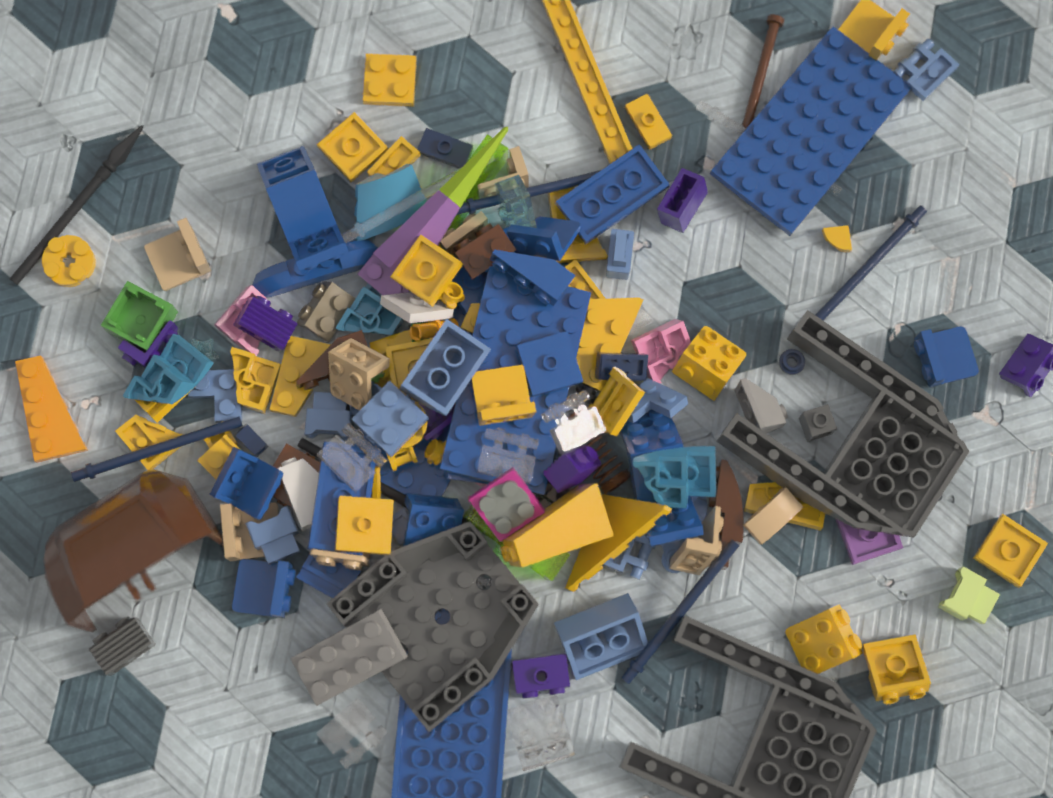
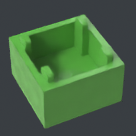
(138, 316)

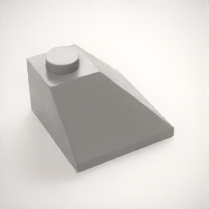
(760, 406)

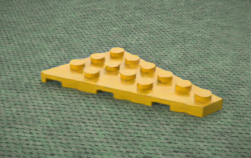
(603, 331)

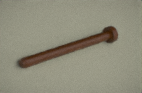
(774, 22)

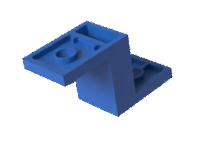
(302, 208)
(652, 434)

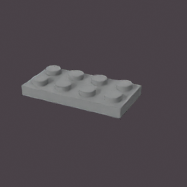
(349, 657)

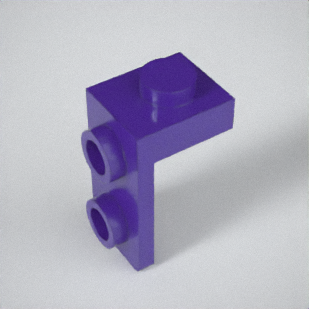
(133, 355)

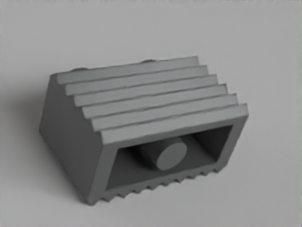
(121, 645)

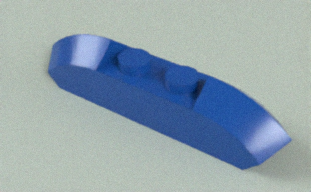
(287, 277)

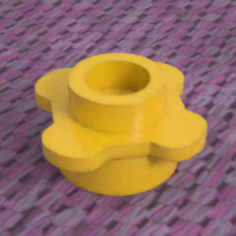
(452, 295)
(434, 451)

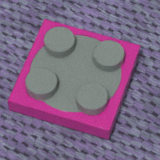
(506, 504)

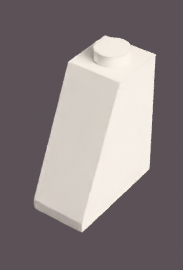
(300, 485)

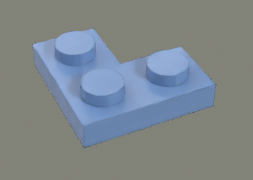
(221, 387)
(658, 398)

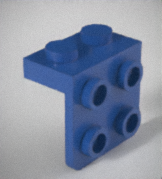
(547, 240)
(945, 355)
(247, 483)
(263, 588)

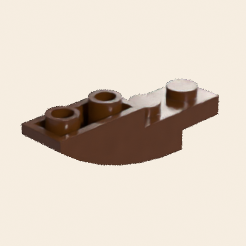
(730, 501)

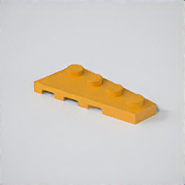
(47, 417)

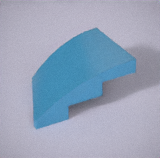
(382, 192)
(369, 315)
(170, 374)
(679, 474)

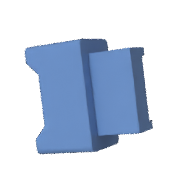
(620, 254)
(327, 416)
(275, 536)

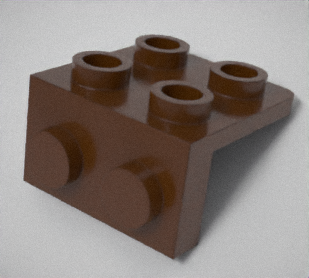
(477, 254)

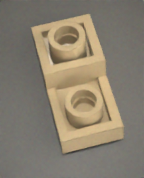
(773, 516)

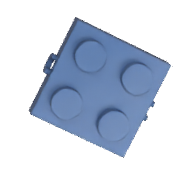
(390, 419)

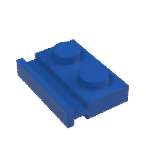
(326, 578)

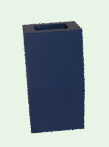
(251, 440)

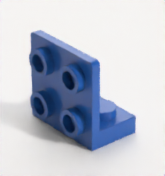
(430, 516)

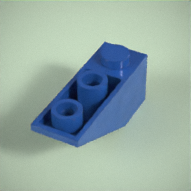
(539, 274)

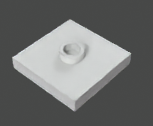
(414, 309)

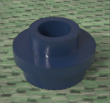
(797, 356)

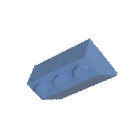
(445, 368)
(602, 636)

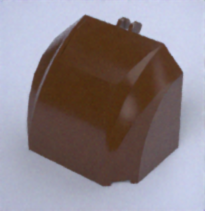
(121, 540)

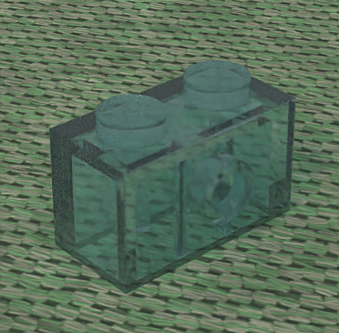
(514, 203)

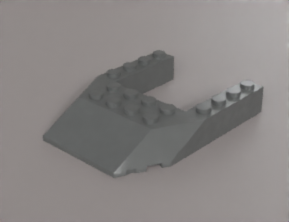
(891, 460)
(802, 743)

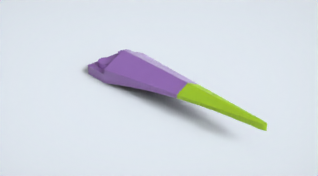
(429, 220)

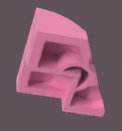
(226, 322)
(663, 347)

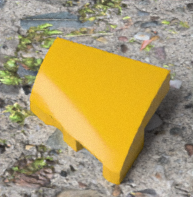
(254, 379)

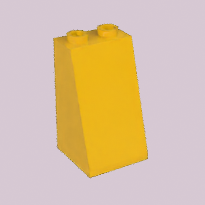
(565, 526)

